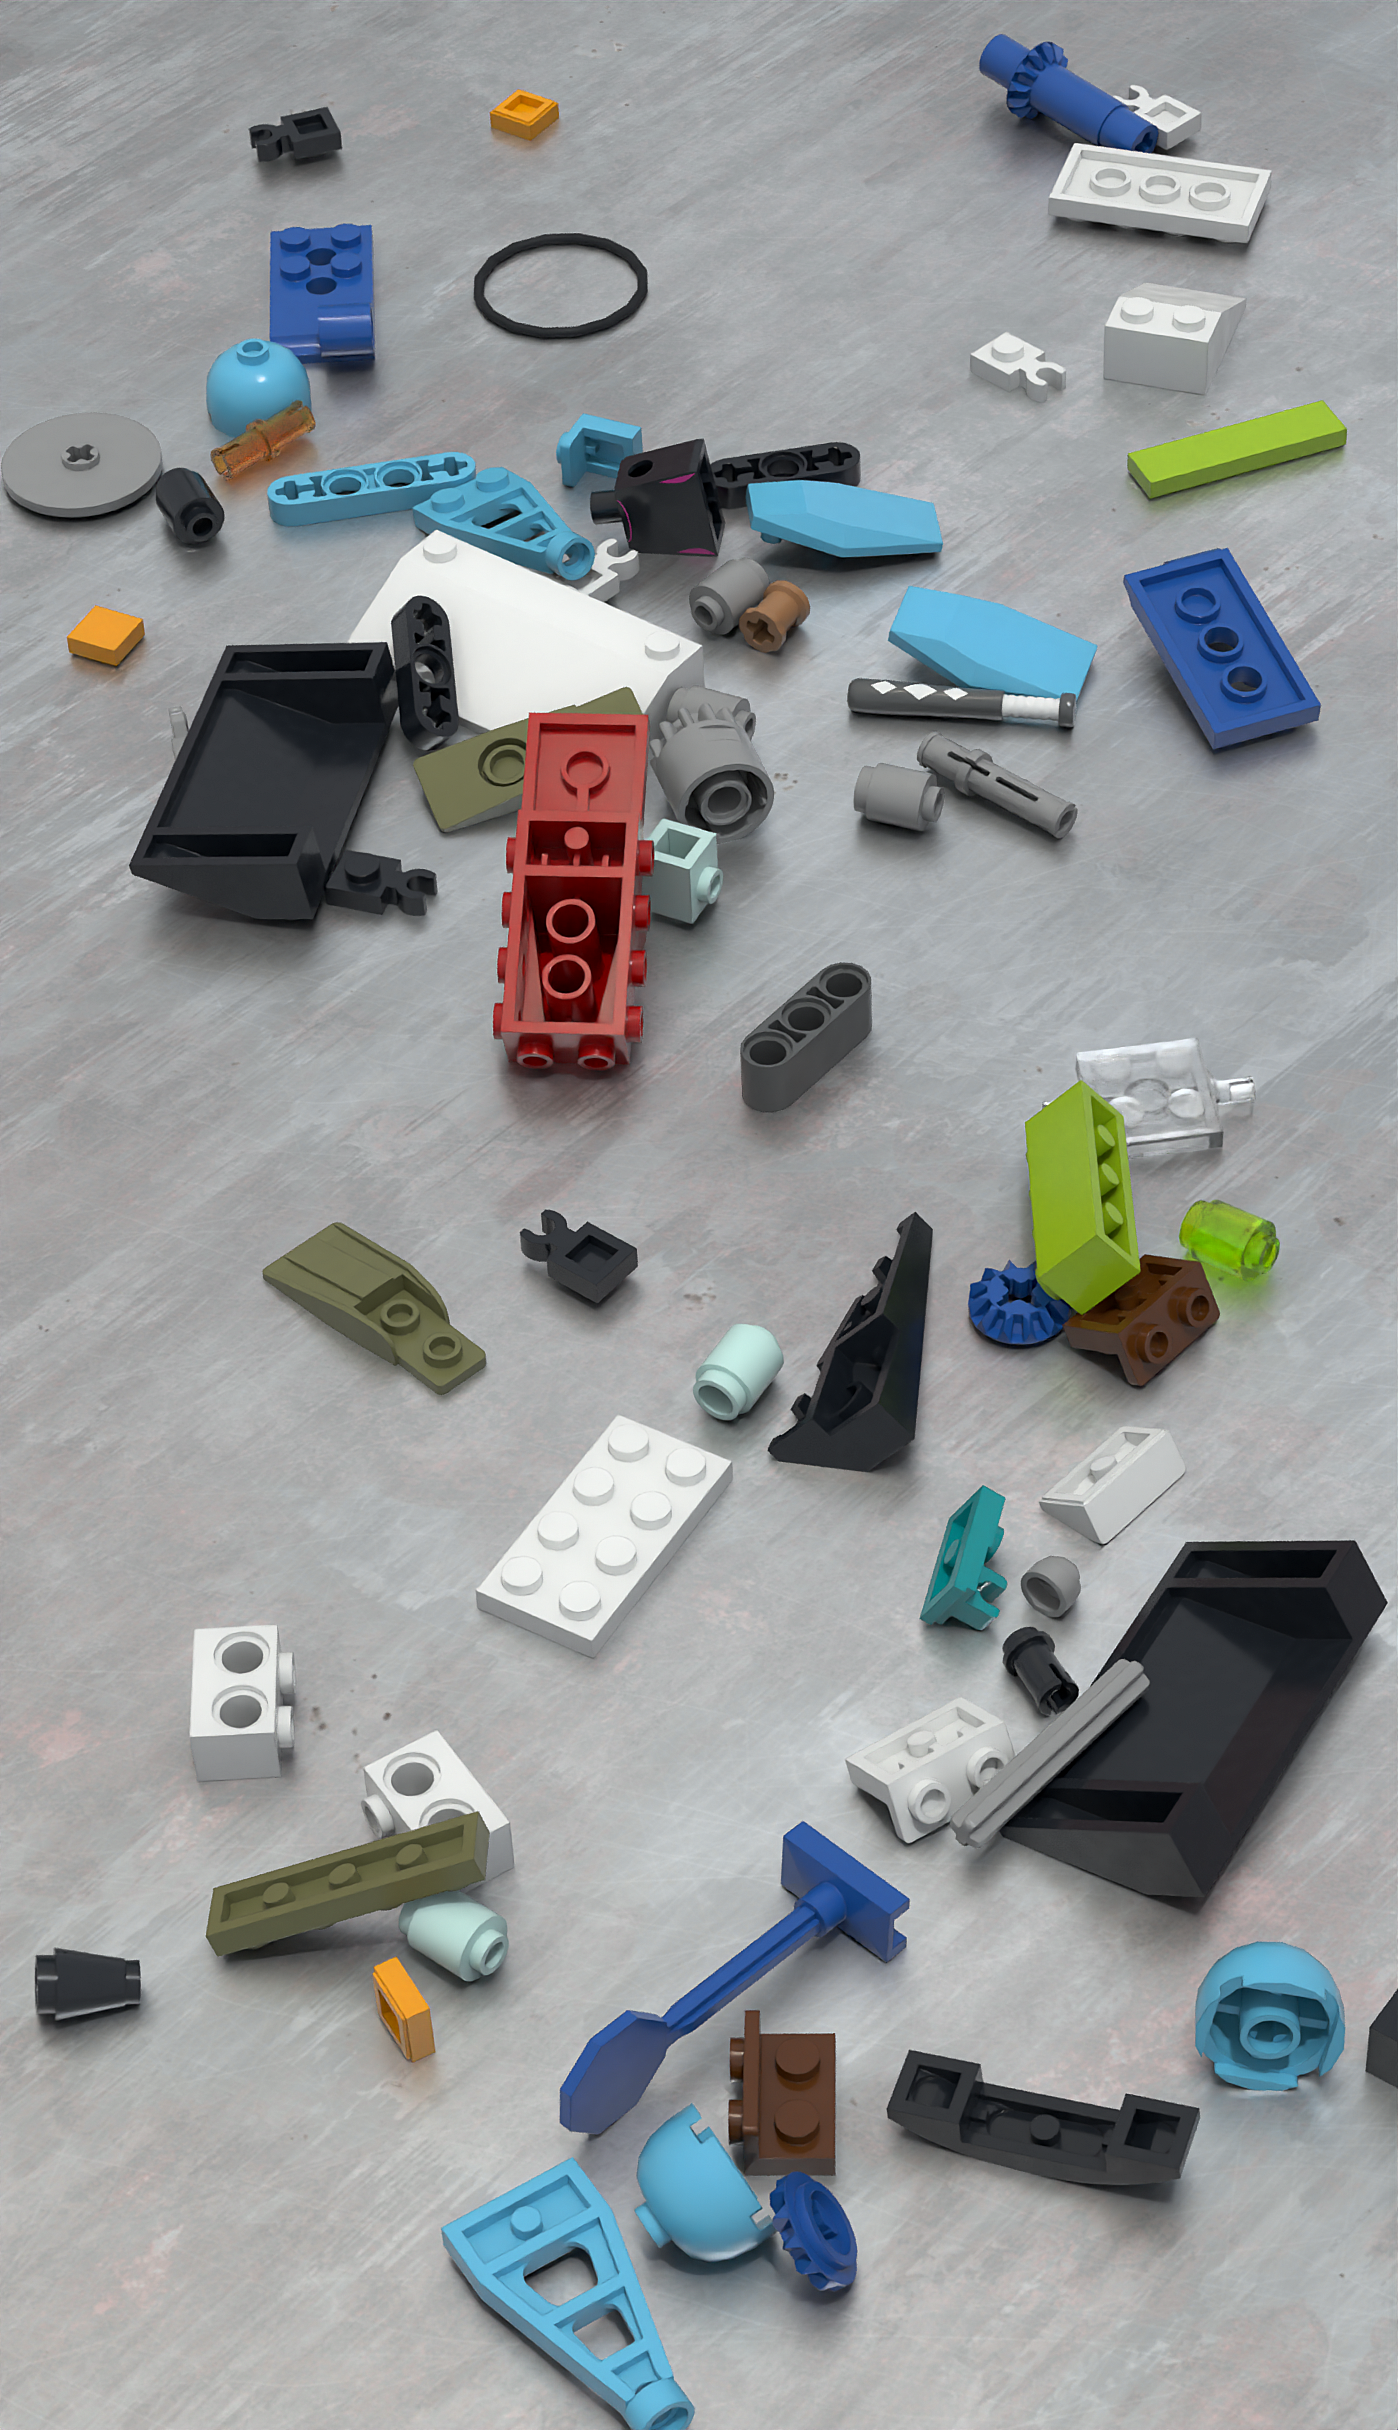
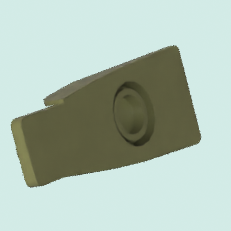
(486, 773)
(377, 1305)

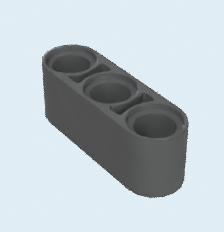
(806, 1037)

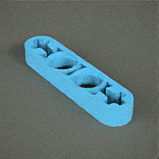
(314, 497)

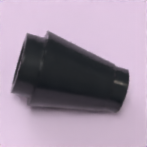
(84, 1983)

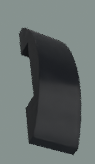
(1041, 2132)

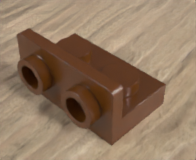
(1148, 1317)
(786, 2101)

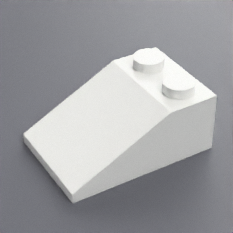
(1169, 337)

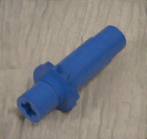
(1041, 83)

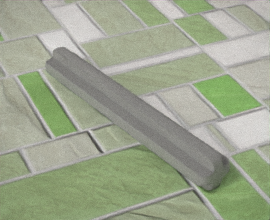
(1049, 1753)

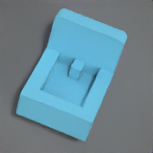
(596, 447)

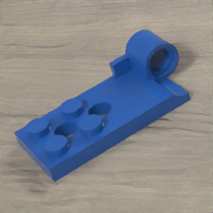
(329, 263)
(1210, 602)

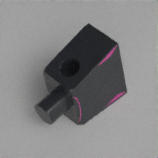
(665, 502)

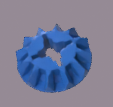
(1017, 1320)
(814, 2231)

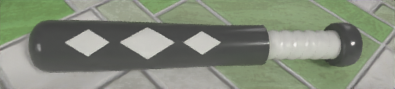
(930, 700)

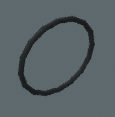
(555, 332)

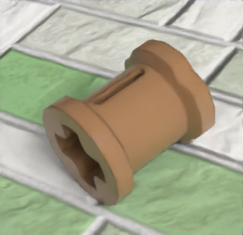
(767, 624)

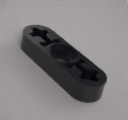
(822, 462)
(413, 691)

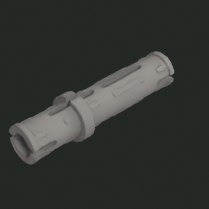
(978, 774)

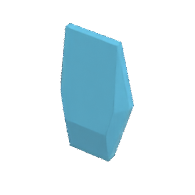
(842, 518)
(990, 645)

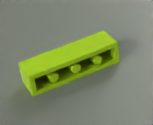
(1081, 1198)

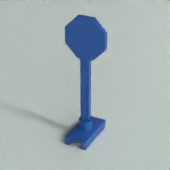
(831, 1892)

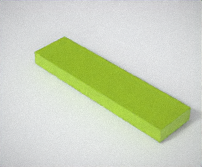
(1236, 449)

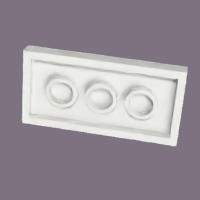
(1160, 193)
(604, 1536)

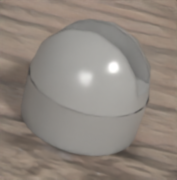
(1051, 1585)

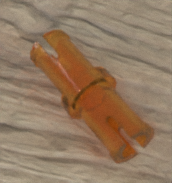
(263, 440)

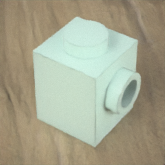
(684, 871)

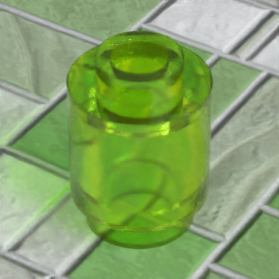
(1229, 1239)

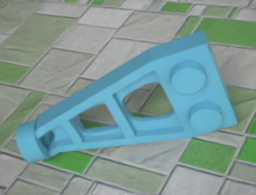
(493, 495)
(532, 2228)

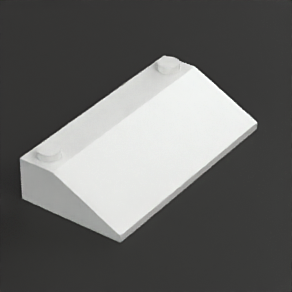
(529, 639)

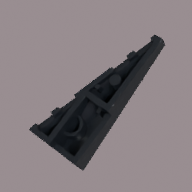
(869, 1370)

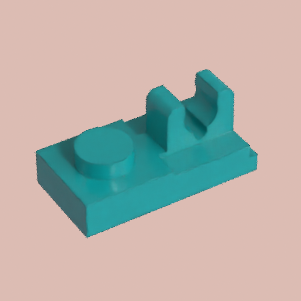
(959, 1573)

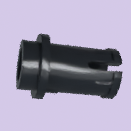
(1032, 1658)

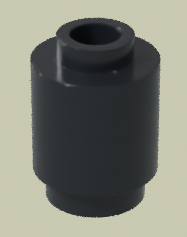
(189, 506)

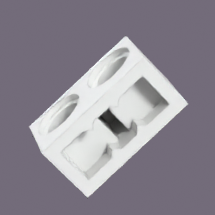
(238, 1703)
(431, 1785)

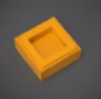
(524, 114)
(105, 635)
(403, 2010)

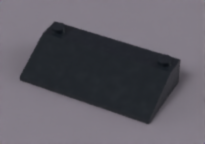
(271, 776)
(1238, 1668)

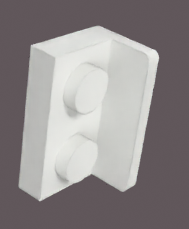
(933, 1765)

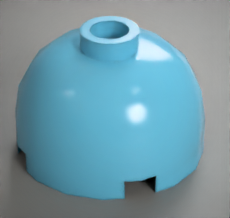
(253, 384)
(1269, 2016)
(697, 2193)

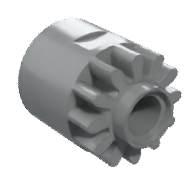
(712, 773)

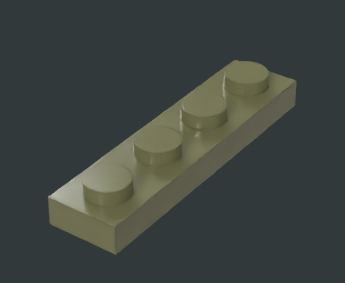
(348, 1884)

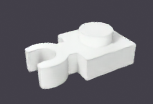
(1170, 116)
(1015, 363)
(605, 574)

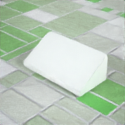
(1115, 1482)

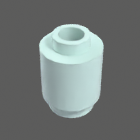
(737, 1371)
(456, 1933)

